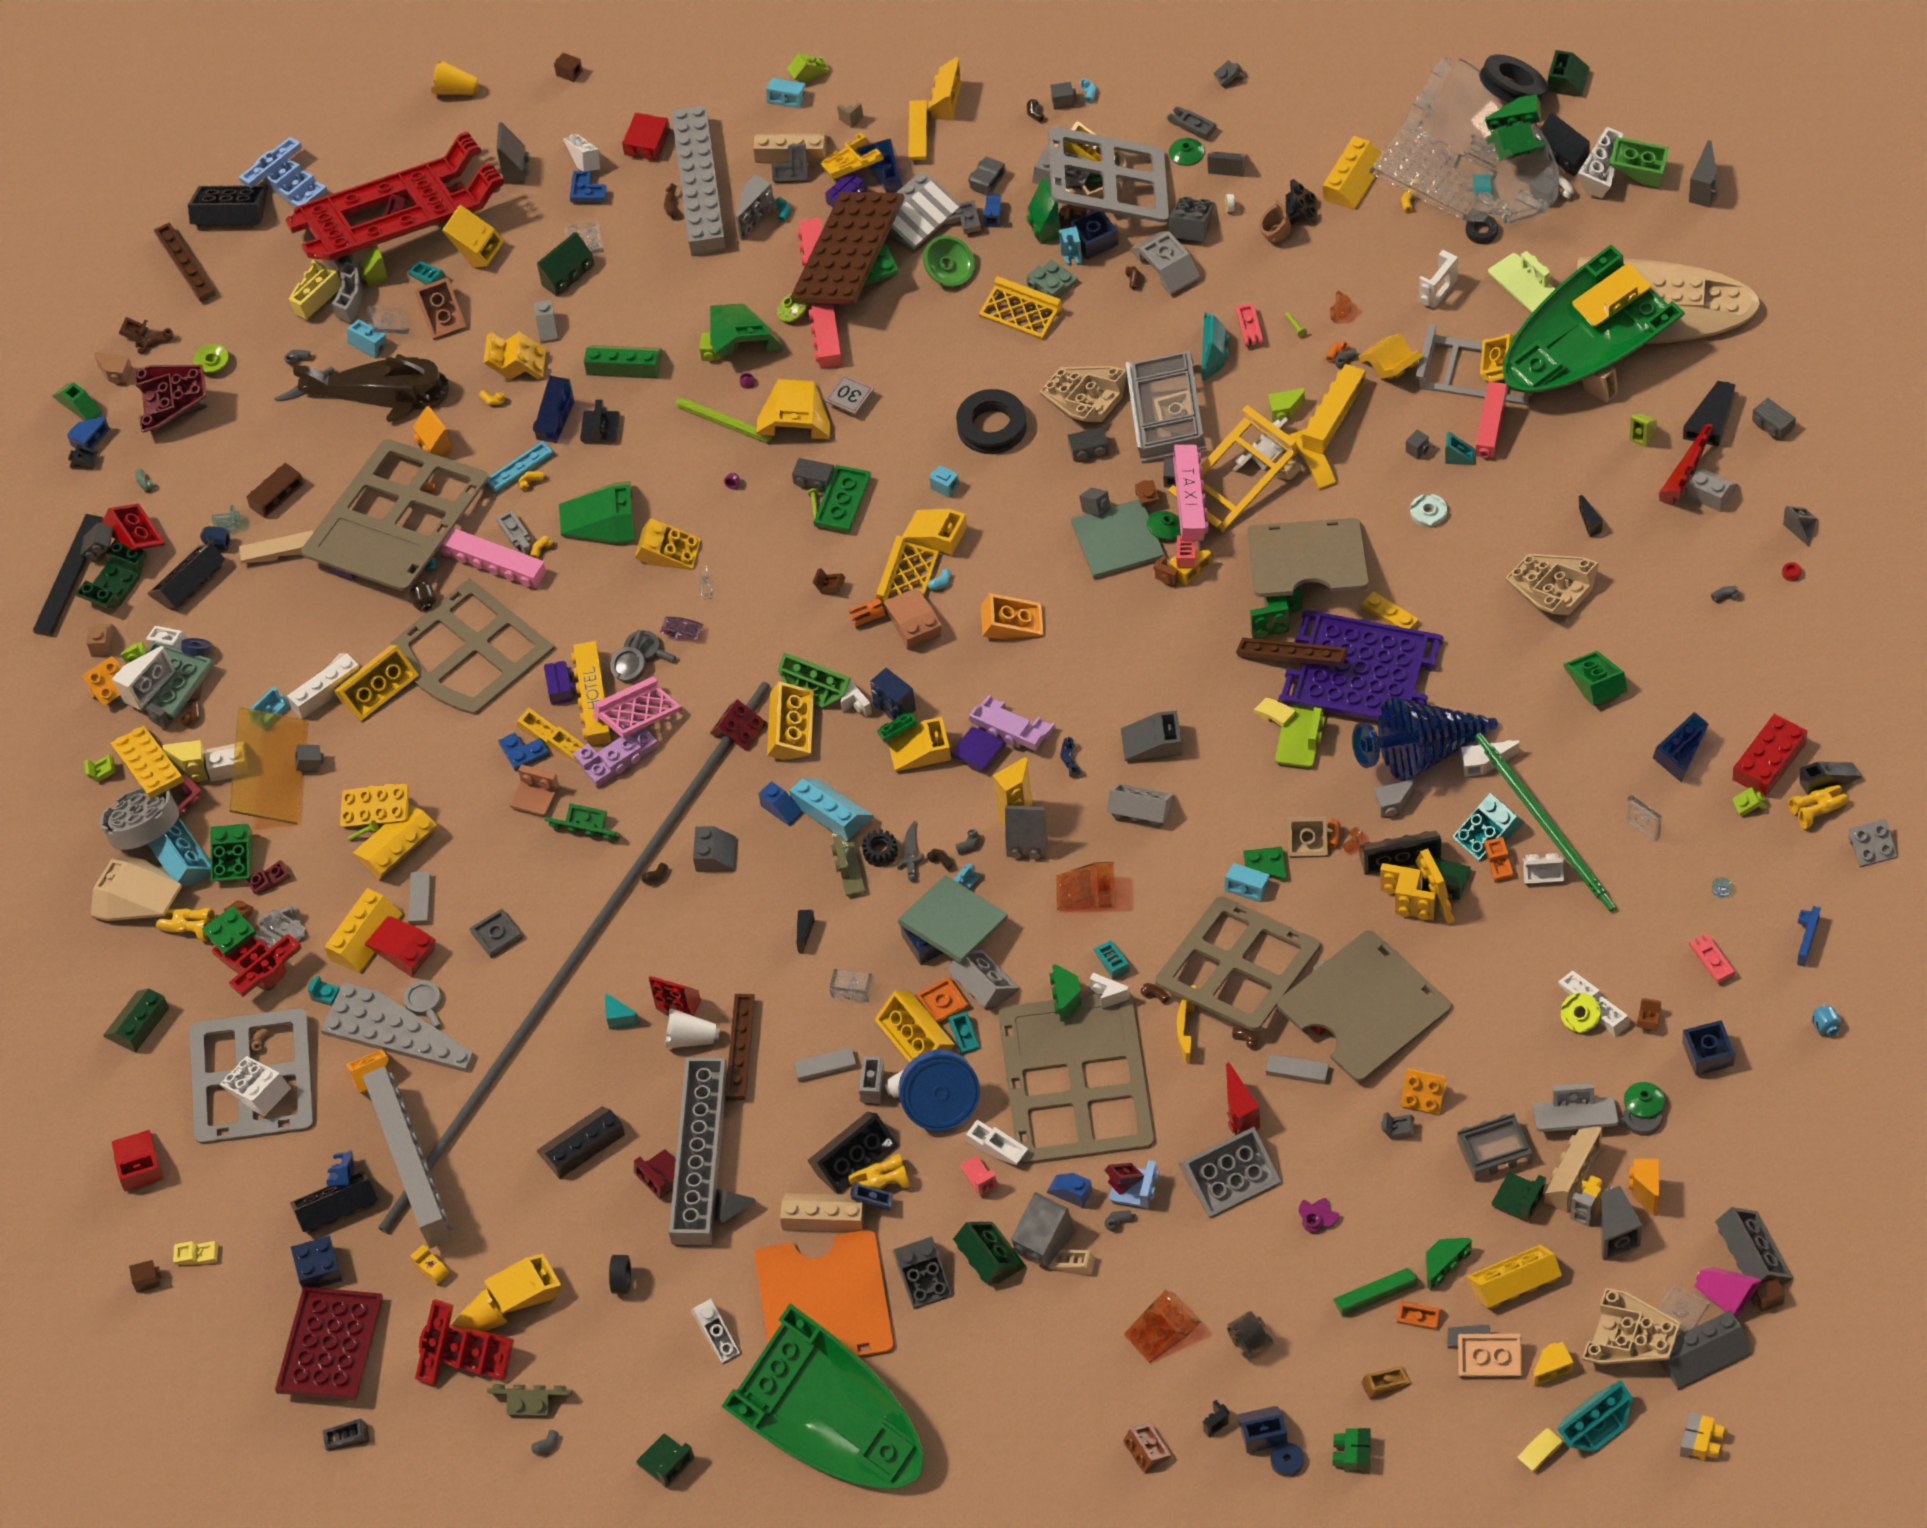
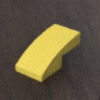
(1274, 710)
(192, 1254)
(1539, 1449)

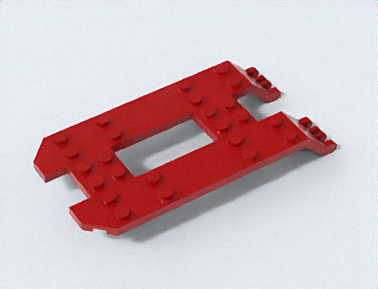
(423, 186)

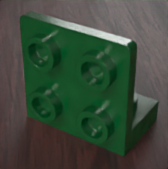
(1454, 875)
(1519, 1195)
(665, 1459)

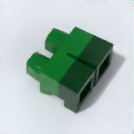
(1357, 1449)

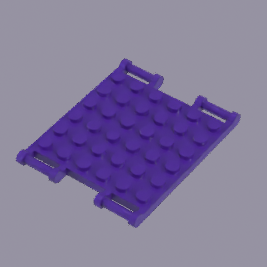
(1379, 665)

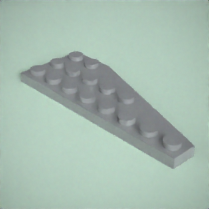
(381, 1023)

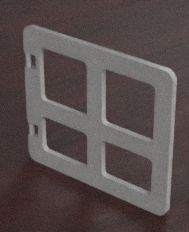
(1109, 173)
(201, 1080)

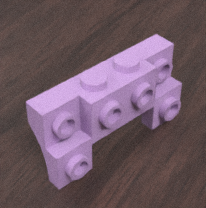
(1009, 726)
(616, 756)

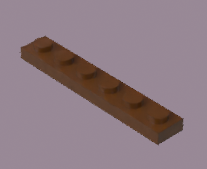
(184, 262)
(1292, 652)
(740, 1047)

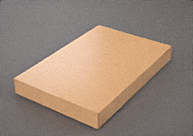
(1489, 1355)

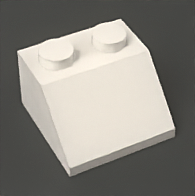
(220, 762)

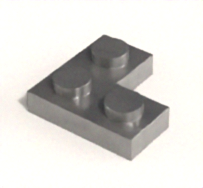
(794, 169)
(967, 216)

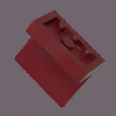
(739, 724)
(657, 1173)

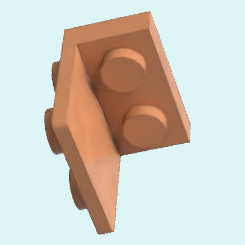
(535, 790)

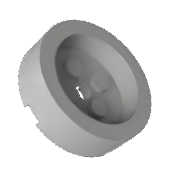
(138, 819)

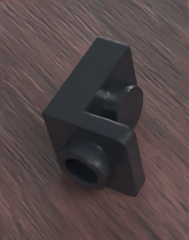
(82, 456)
(1216, 1421)

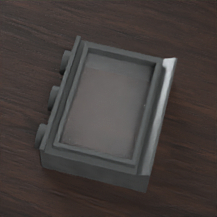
(1493, 1145)

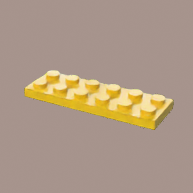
(147, 762)

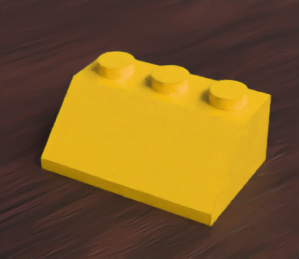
(946, 91)

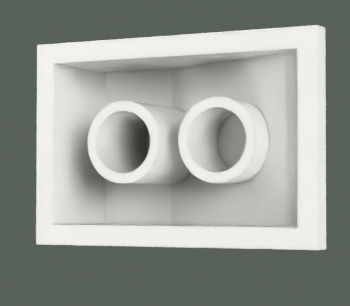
(143, 677)

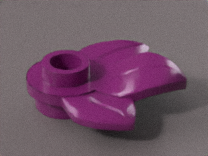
(1318, 1213)

